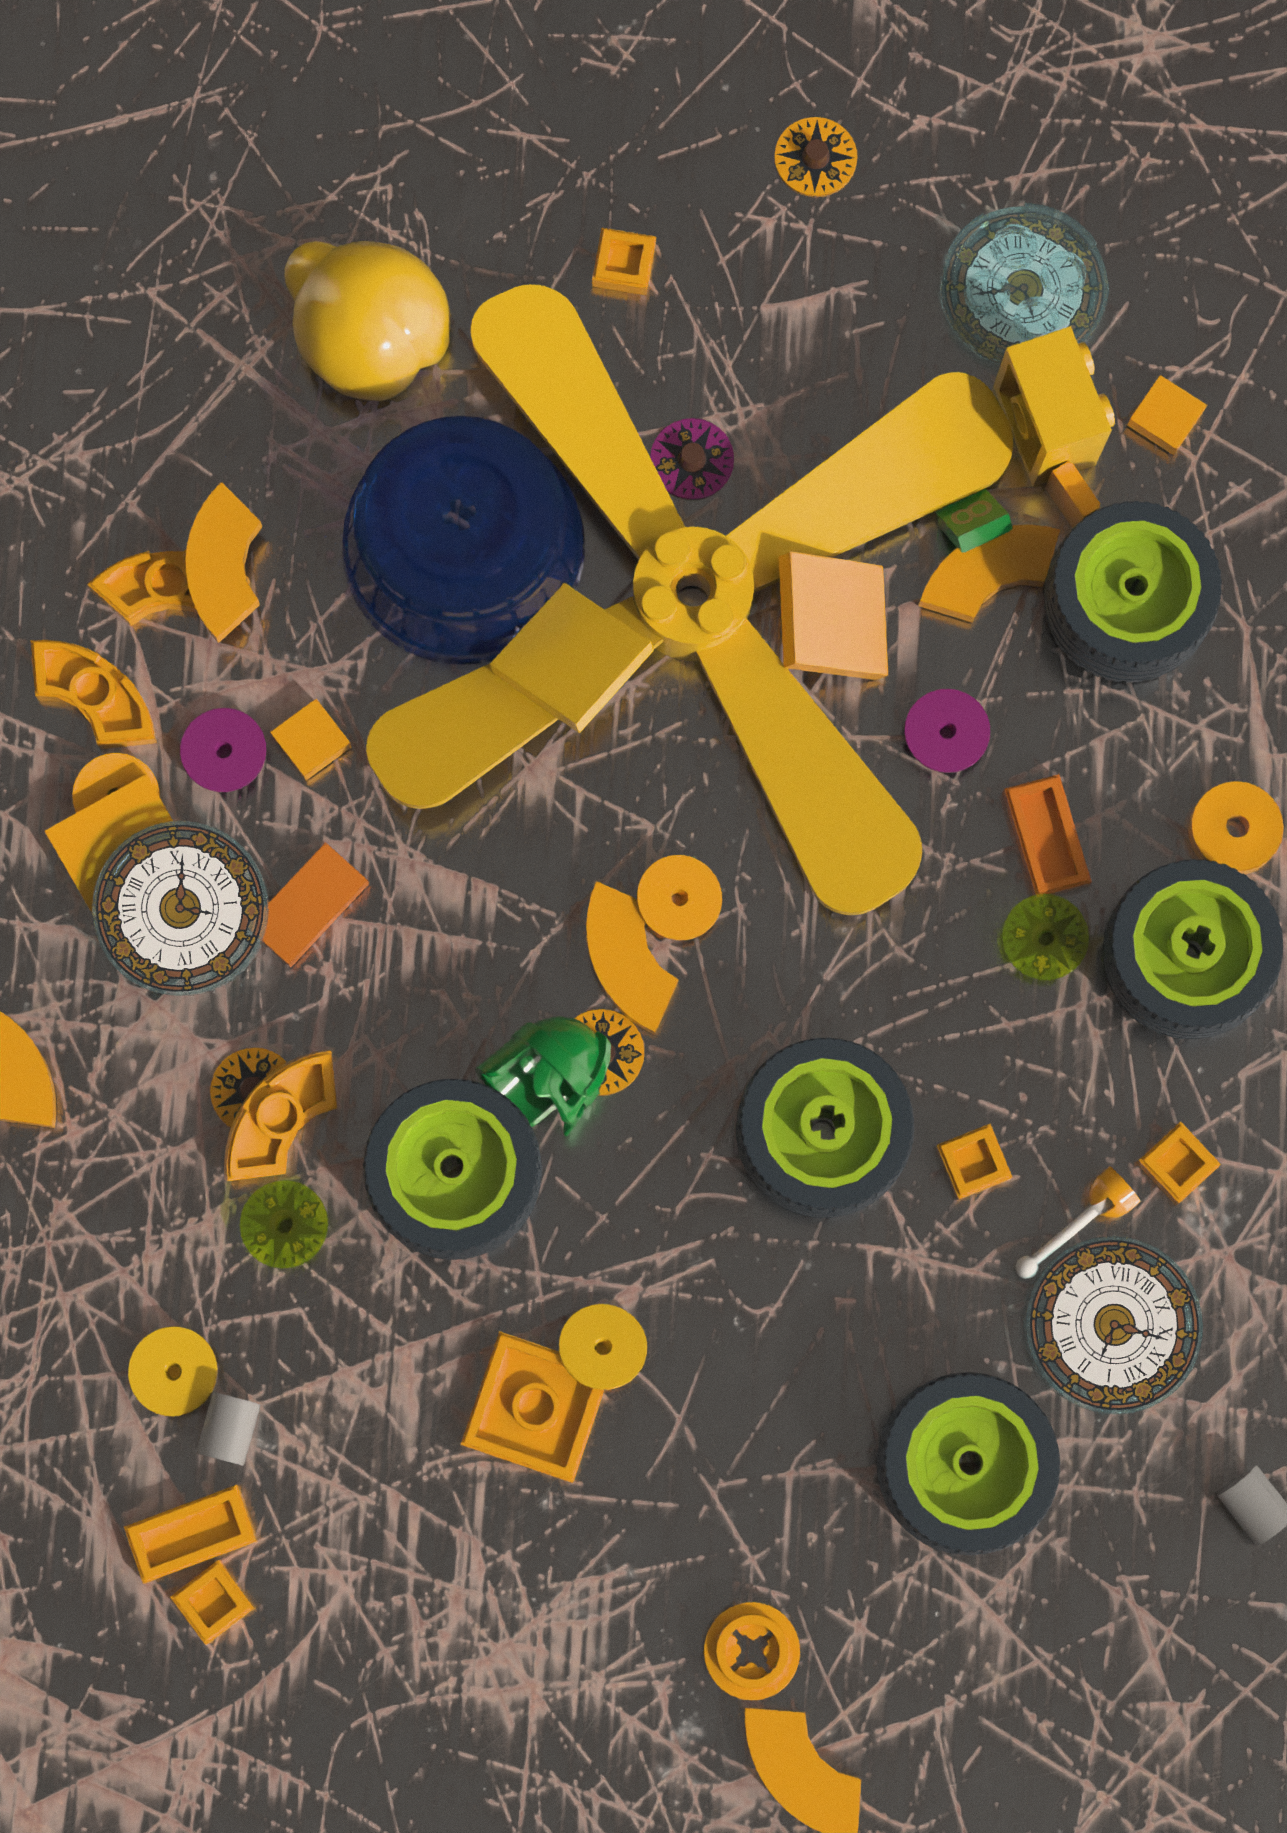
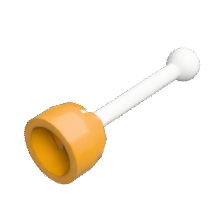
(1108, 1197)

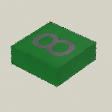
(974, 520)

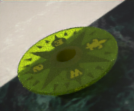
(1045, 937)
(283, 1224)

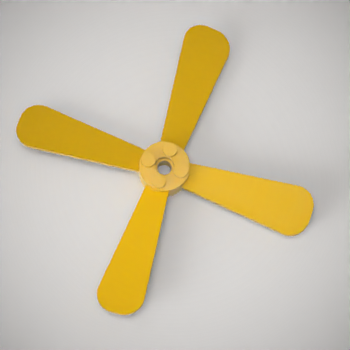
(909, 463)

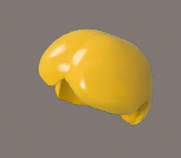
(366, 316)

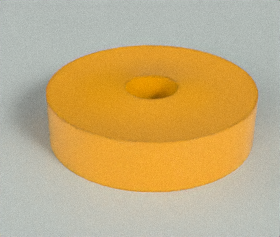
(1236, 802)

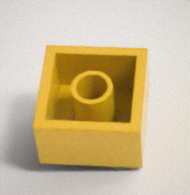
(1053, 404)

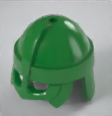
(546, 1066)

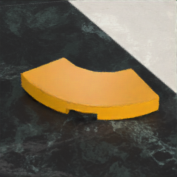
(217, 562)
(973, 577)
(145, 585)
(95, 689)
(623, 959)
(25, 1079)
(275, 1113)
(797, 1774)

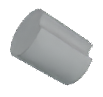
(228, 1428)
(1255, 1505)

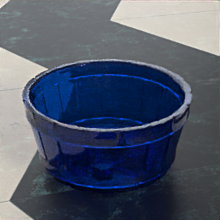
(449, 588)

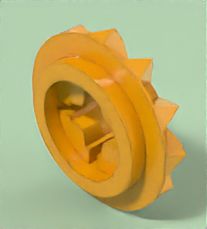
(781, 1651)

